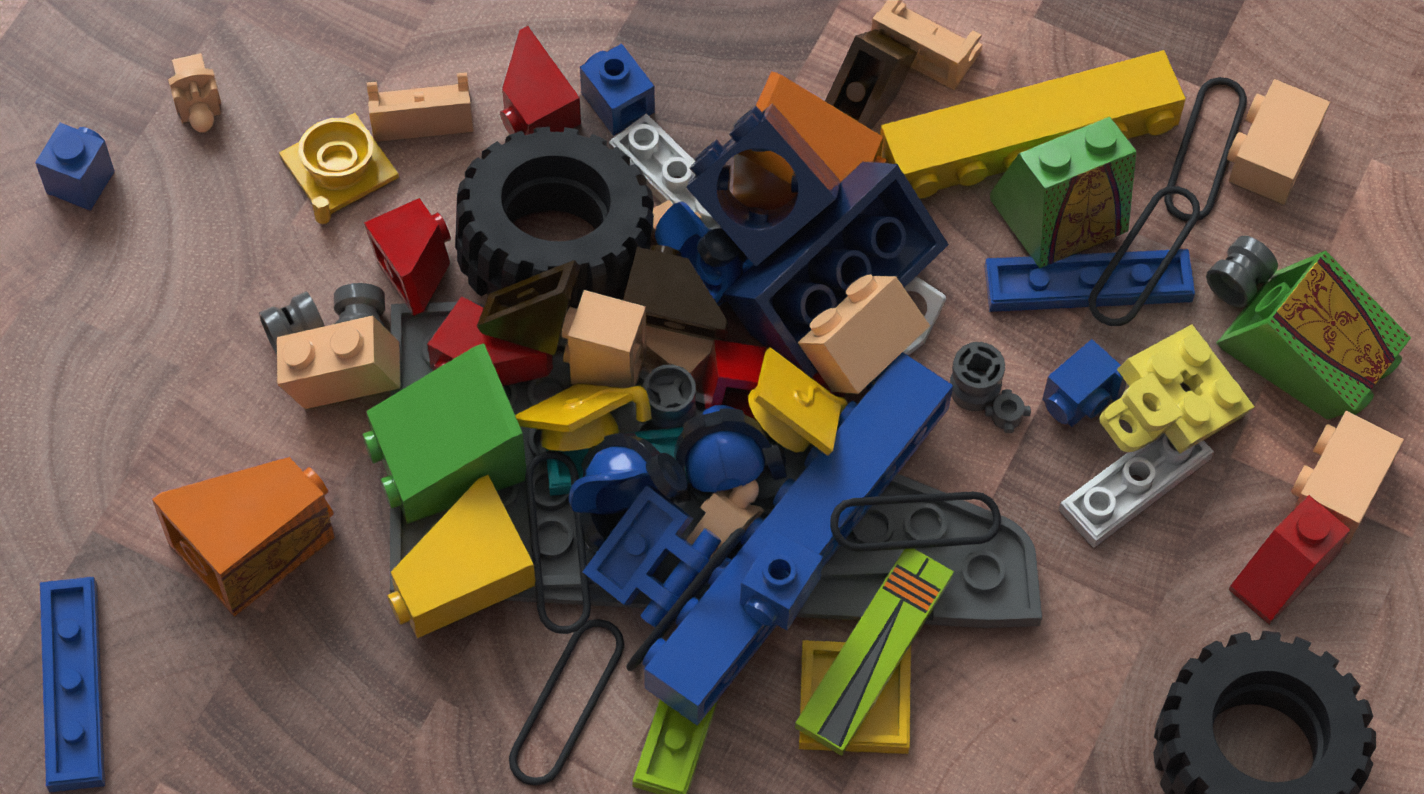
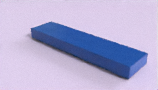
(1067, 283)
(72, 685)

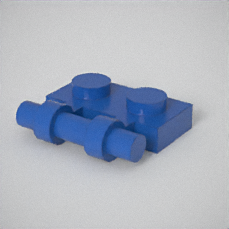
(639, 546)

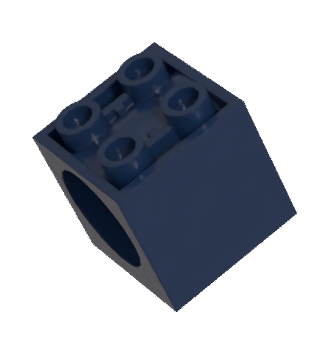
(751, 228)

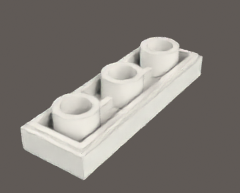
(659, 161)
(1117, 498)

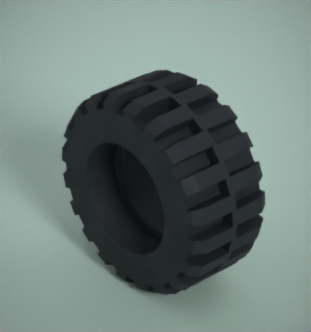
(560, 175)
(1271, 676)

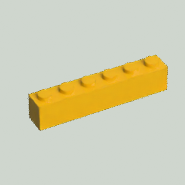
(987, 134)

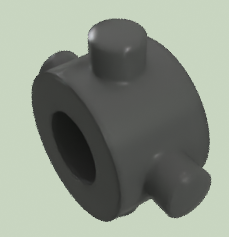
(1007, 411)

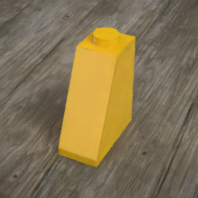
(461, 564)

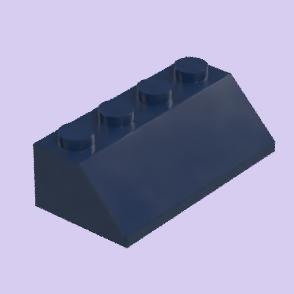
(868, 230)

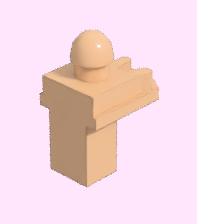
(195, 92)
(728, 511)

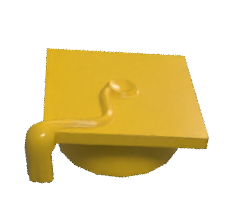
(337, 164)
(794, 406)
(582, 415)

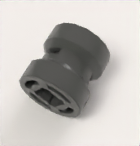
(1244, 268)
(359, 301)
(293, 318)
(972, 387)
(666, 388)

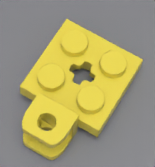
(1159, 404)

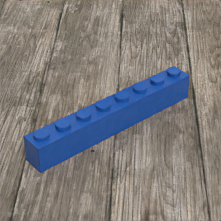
(869, 450)

